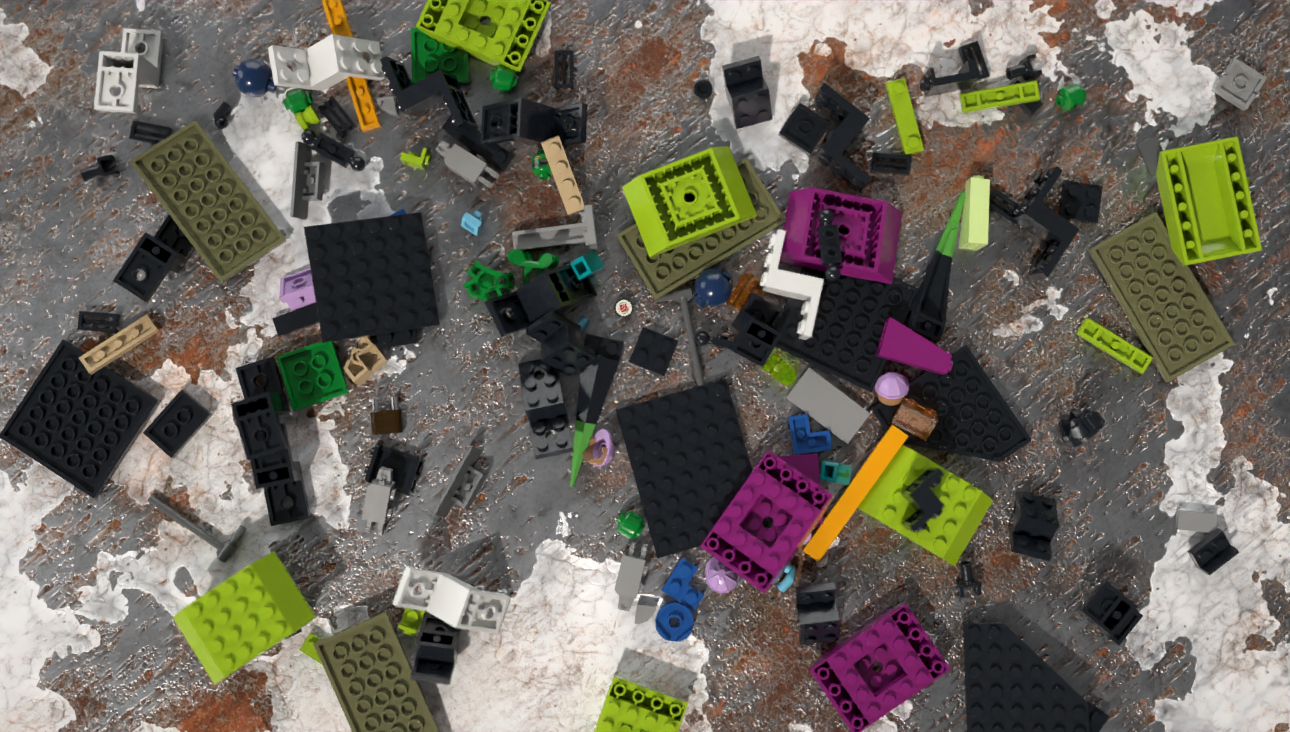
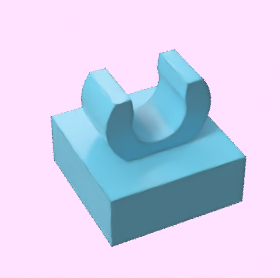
(472, 222)

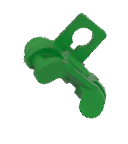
(545, 261)
(487, 282)

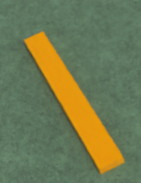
(358, 87)
(855, 493)

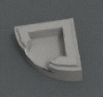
(388, 104)
(644, 613)

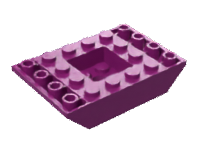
(867, 249)
(772, 492)
(907, 662)

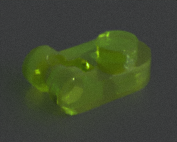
(786, 374)

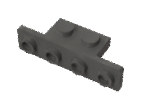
(307, 181)
(463, 485)

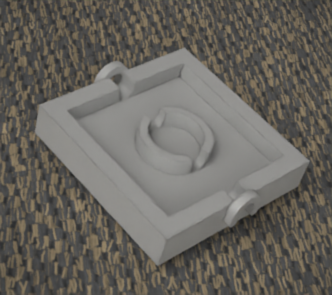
(1239, 84)

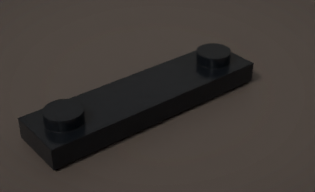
(472, 139)

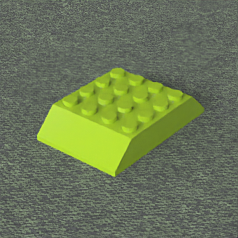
(1207, 201)
(944, 535)
(244, 617)

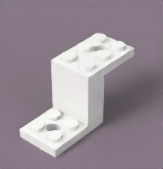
(326, 63)
(128, 70)
(791, 285)
(451, 600)

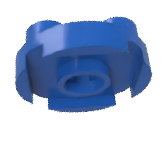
(663, 621)

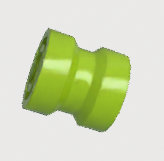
(307, 117)

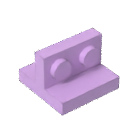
(297, 289)

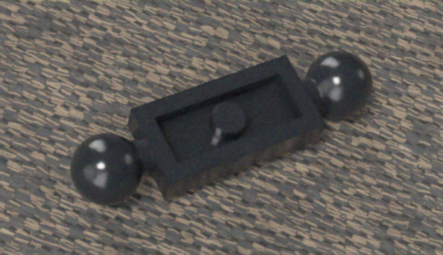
(333, 150)
(829, 245)
(702, 338)

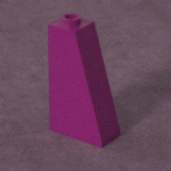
(909, 348)
(807, 465)

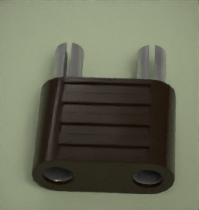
(386, 421)

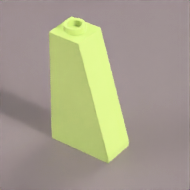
(975, 214)

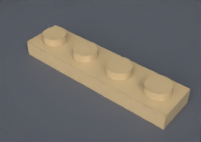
(563, 174)
(118, 344)

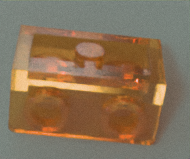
(746, 284)
(915, 418)

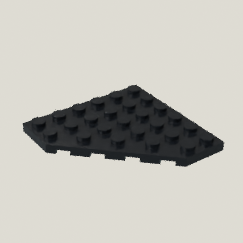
(968, 411)
(1014, 687)

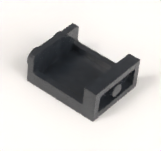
(963, 80)
(404, 466)

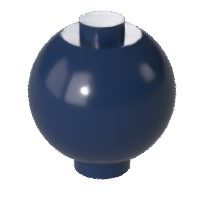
(254, 78)
(713, 287)

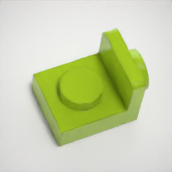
(413, 159)
(411, 621)

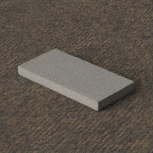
(827, 405)

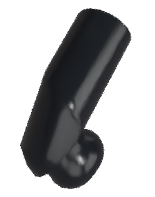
(220, 115)

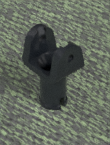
(1023, 69)
(99, 169)
(966, 579)

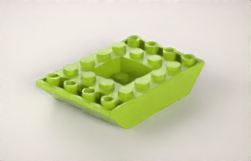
(501, 42)
(669, 220)
(639, 709)

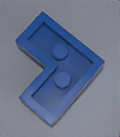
(803, 440)
(678, 585)

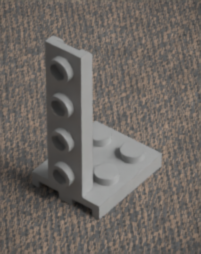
(559, 235)

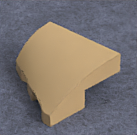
(364, 361)

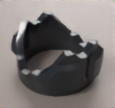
(1080, 426)

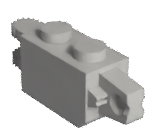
(465, 164)
(379, 500)
(630, 576)

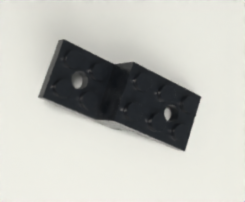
(155, 257)
(545, 409)
(281, 479)

